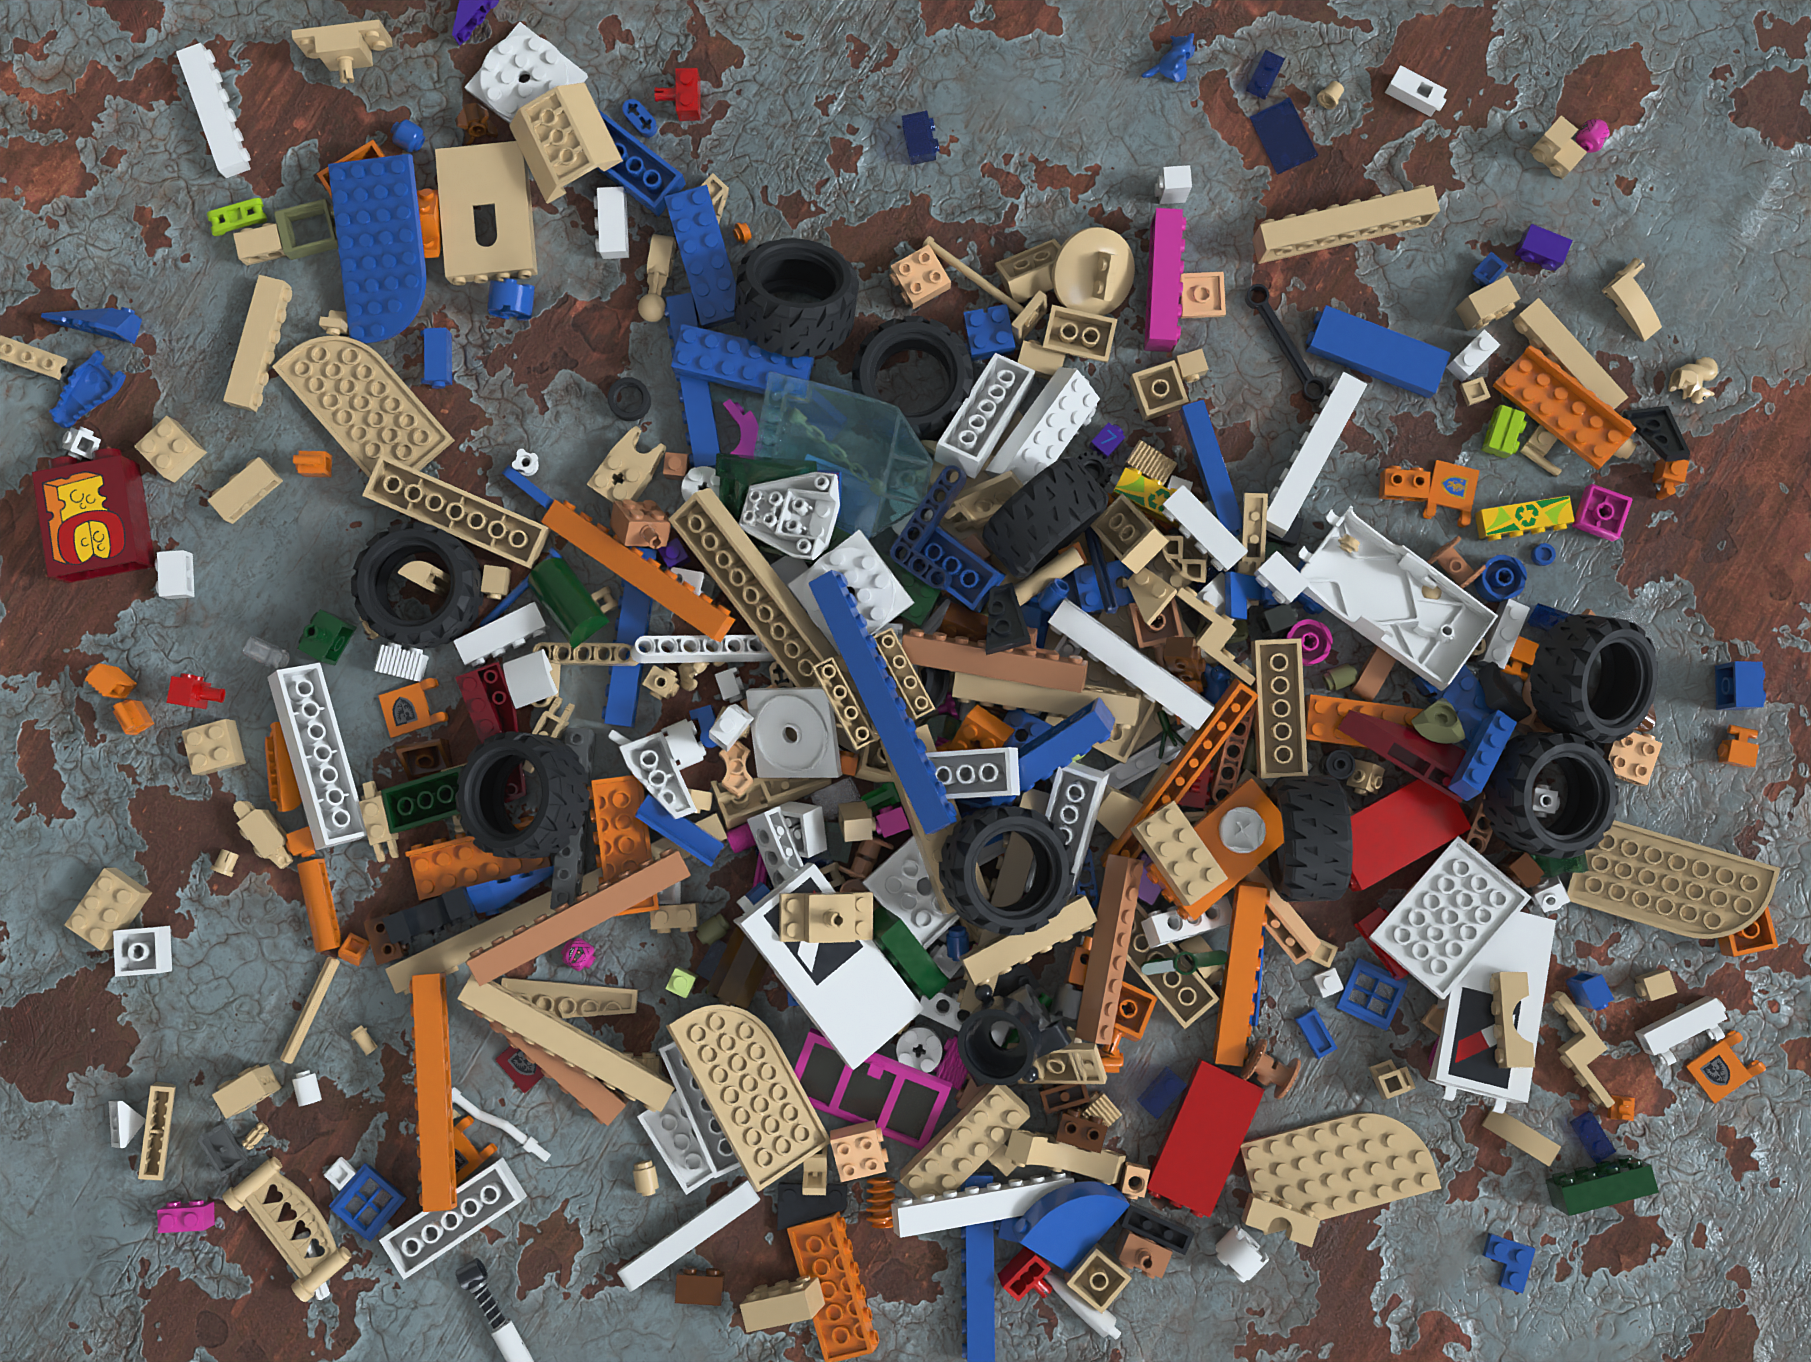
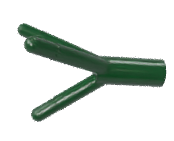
(1167, 729)

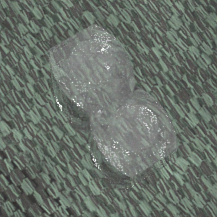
(266, 653)

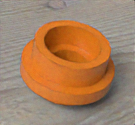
(742, 233)

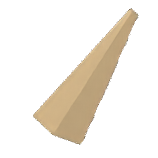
(762, 796)

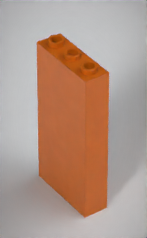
(1233, 864)

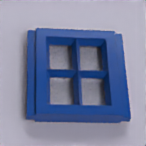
(1371, 994)
(367, 1202)

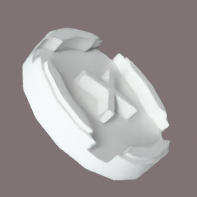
(1242, 830)

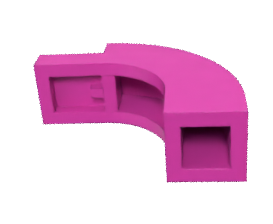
(748, 427)

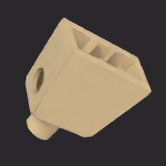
(1117, 810)

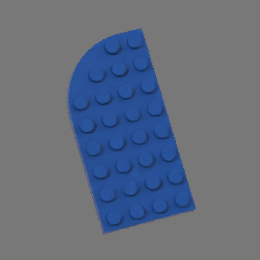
(379, 244)

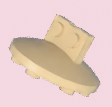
(1093, 271)

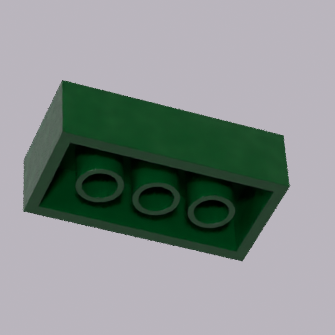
(906, 954)
(1601, 1185)

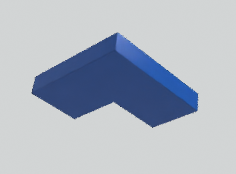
(1237, 590)

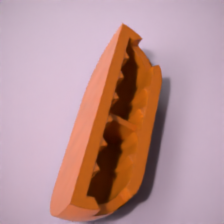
(281, 776)

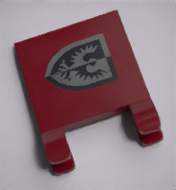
(519, 1068)

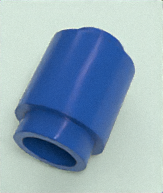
(1053, 595)
(957, 942)

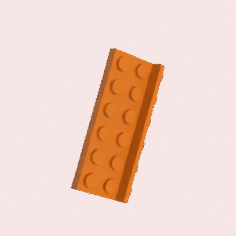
(1564, 407)
(619, 834)
(461, 863)
(844, 1320)

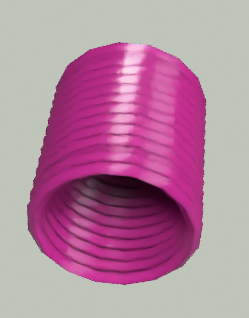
(740, 838)

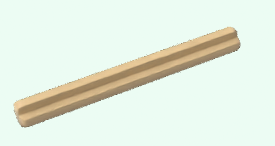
(310, 1010)

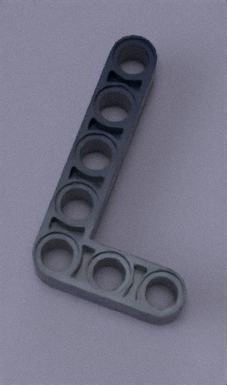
(926, 529)

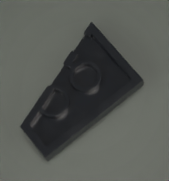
(1660, 432)

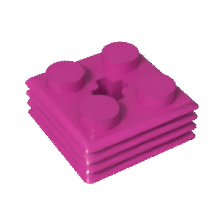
(1614, 506)

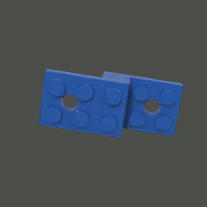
(1085, 590)

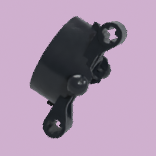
(1000, 1065)

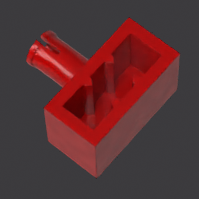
(685, 94)
(193, 692)
(1024, 1273)

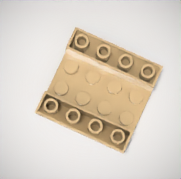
(563, 138)
(847, 701)

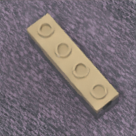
(35, 360)

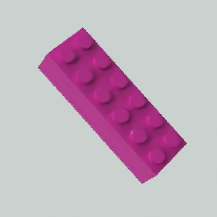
(1163, 280)

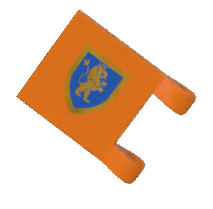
(1452, 488)

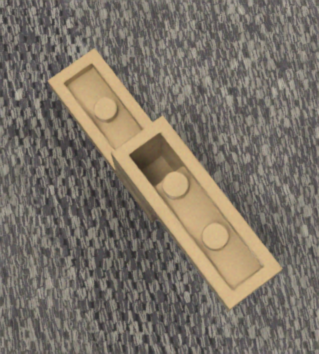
(1253, 534)
(1215, 634)
(1581, 1049)

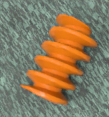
(881, 1202)

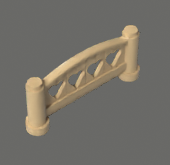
(252, 1194)

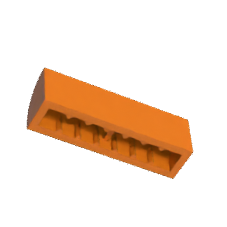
(319, 905)

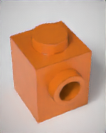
(301, 843)

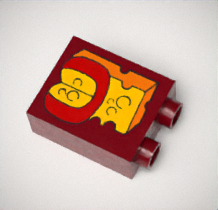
(93, 517)

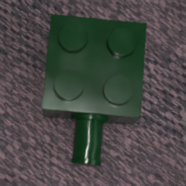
(326, 637)

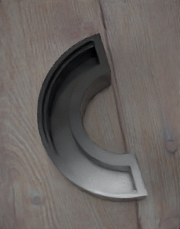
(936, 684)
(451, 908)

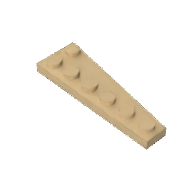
(572, 999)

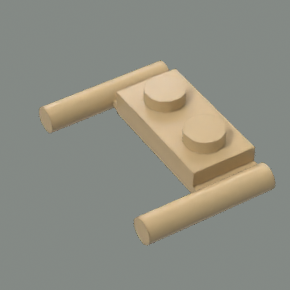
(1538, 446)

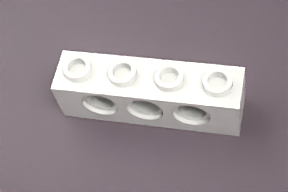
(775, 843)
(1159, 932)
(950, 1017)

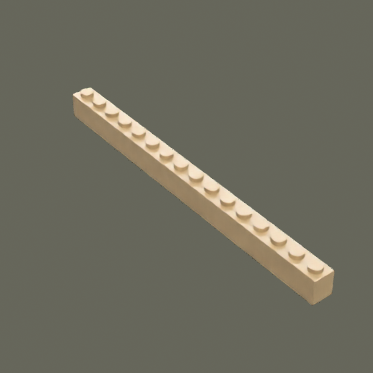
(455, 951)

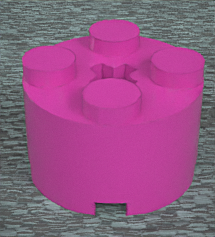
(1317, 634)

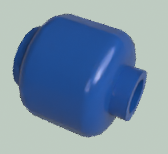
(407, 136)

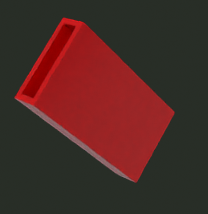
(1401, 830)
(1203, 1138)

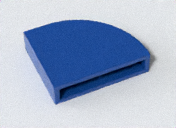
(1070, 1221)

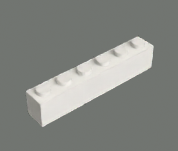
(213, 110)

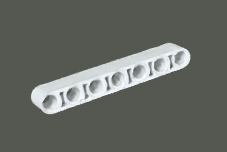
(699, 652)
(688, 1235)

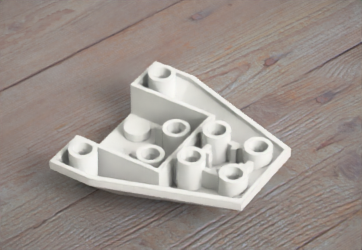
(793, 513)

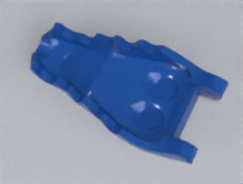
(86, 389)

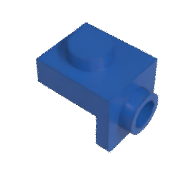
(1489, 270)

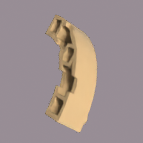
(1042, 1149)

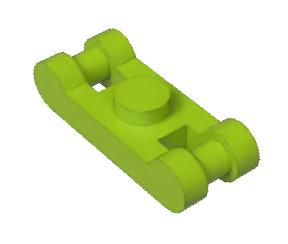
(236, 216)

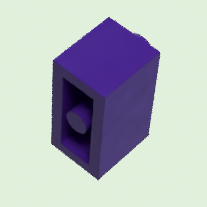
(1543, 247)

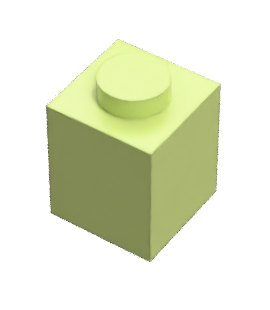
(682, 982)

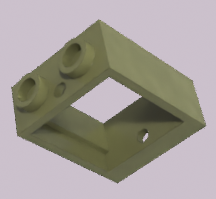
(286, 216)

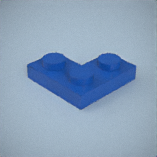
(1516, 1260)

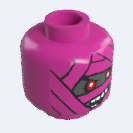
(1592, 135)
(578, 954)

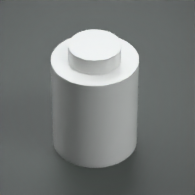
(306, 1088)

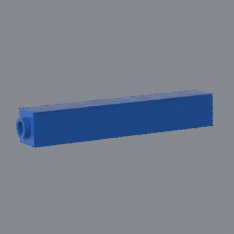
(1211, 466)

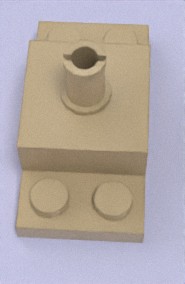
(343, 45)
(825, 917)
(1070, 1065)

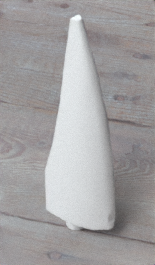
(1101, 1323)

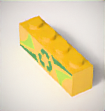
(1144, 493)
(1524, 517)

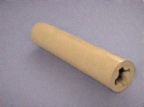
(1054, 569)

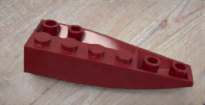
(492, 713)
(1406, 748)

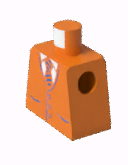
(1076, 970)

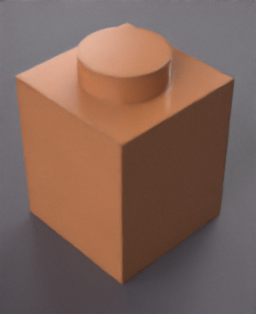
(676, 466)

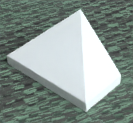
(123, 1123)

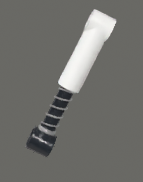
(473, 1278)

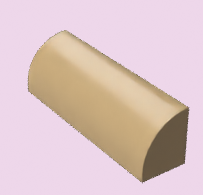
(427, 577)
(157, 1131)

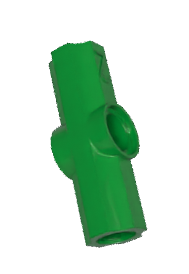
(882, 797)

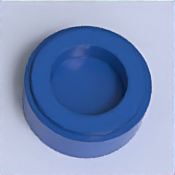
(1543, 554)

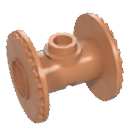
(1454, 564)
(865, 858)
(1270, 1072)

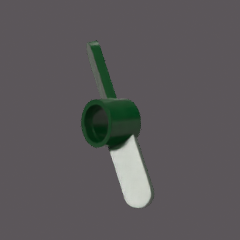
(1199, 960)

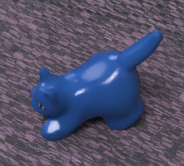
(1174, 61)
(1217, 682)

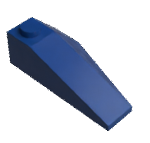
(106, 322)
(499, 893)

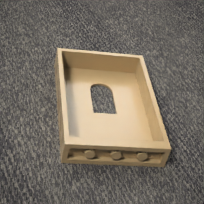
(483, 177)

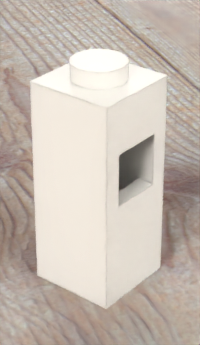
(1416, 91)

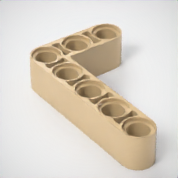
(576, 656)

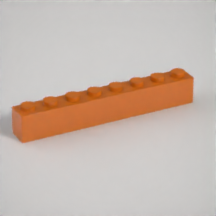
(1240, 973)

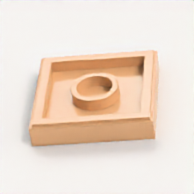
(1203, 295)

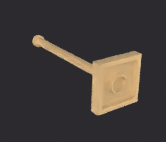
(1027, 317)

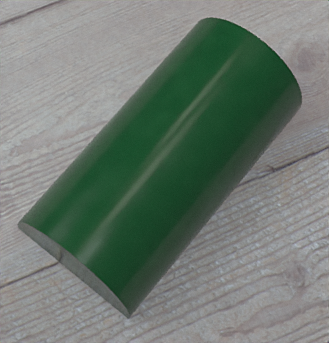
(566, 600)
(421, 801)

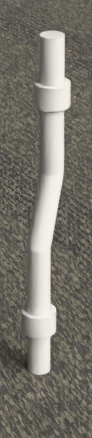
(530, 1144)

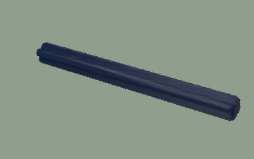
(1101, 571)

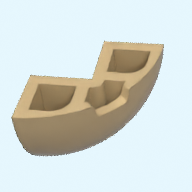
(1186, 557)

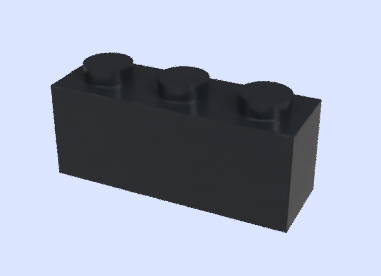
(1156, 1227)

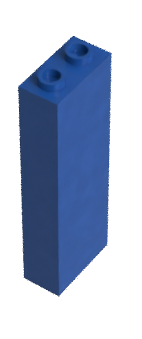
(1377, 351)

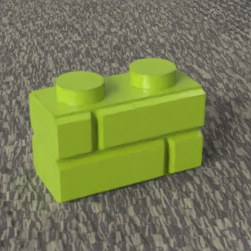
(1504, 431)

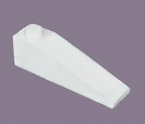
(656, 769)

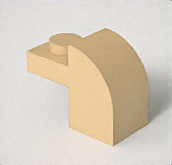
(1198, 945)
(815, 1173)

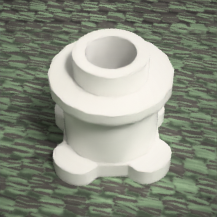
(522, 458)

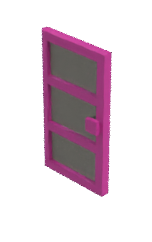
(879, 1089)

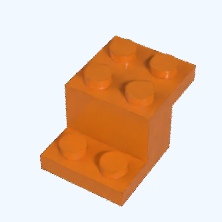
(430, 222)

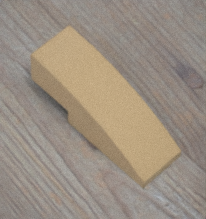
(1634, 306)
(1521, 1136)

